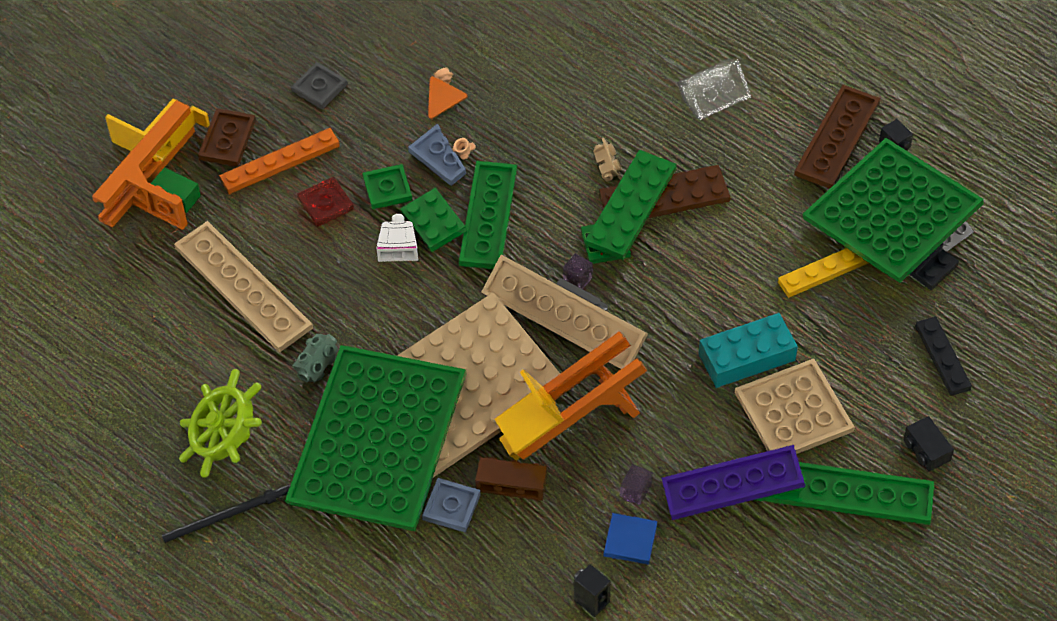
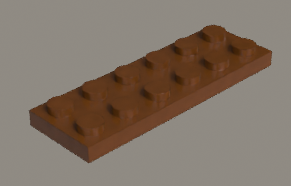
(837, 137)
(685, 191)

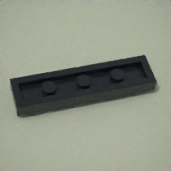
(943, 356)

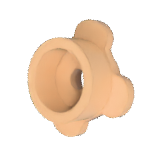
(460, 144)

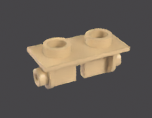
(611, 167)

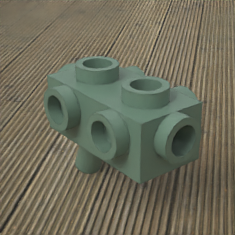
(315, 357)

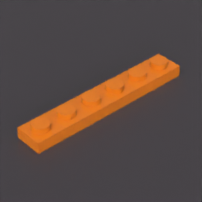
(279, 160)

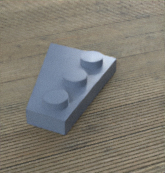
(437, 155)

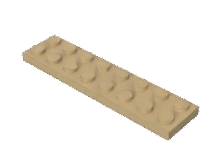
(243, 286)
(560, 309)

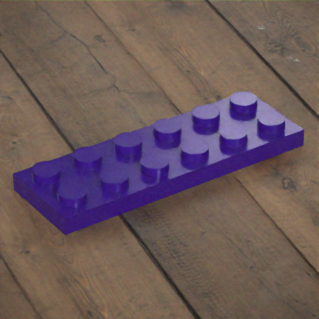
(733, 482)

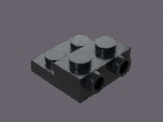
(935, 268)

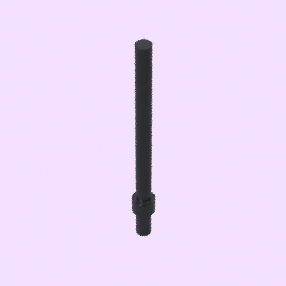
(268, 497)

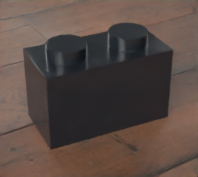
(928, 444)
(591, 590)

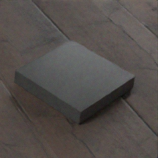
(319, 85)

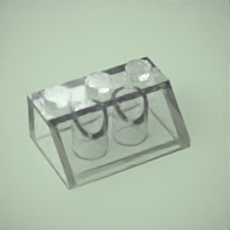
(714, 88)

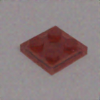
(325, 201)

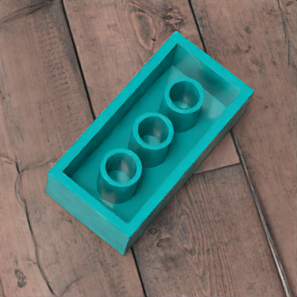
(747, 350)

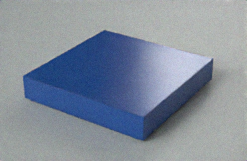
(630, 538)

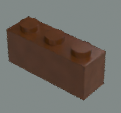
(511, 478)

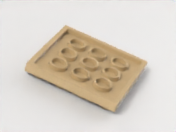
(794, 408)

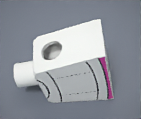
(397, 241)

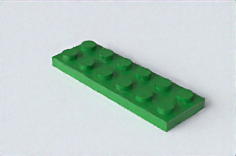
(630, 204)
(488, 214)

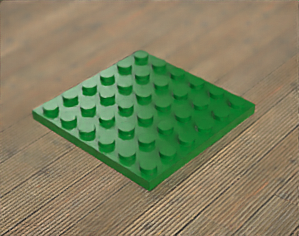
(893, 209)

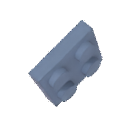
(451, 505)

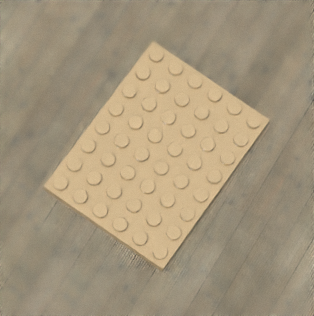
(493, 352)

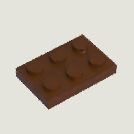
(227, 137)

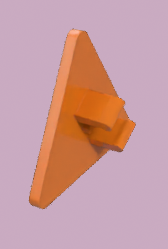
(442, 97)

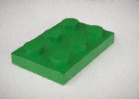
(433, 219)

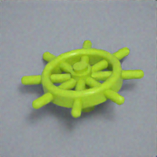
(220, 423)

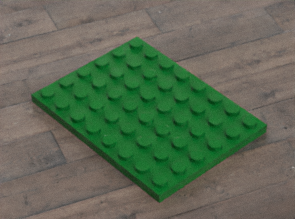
(376, 437)

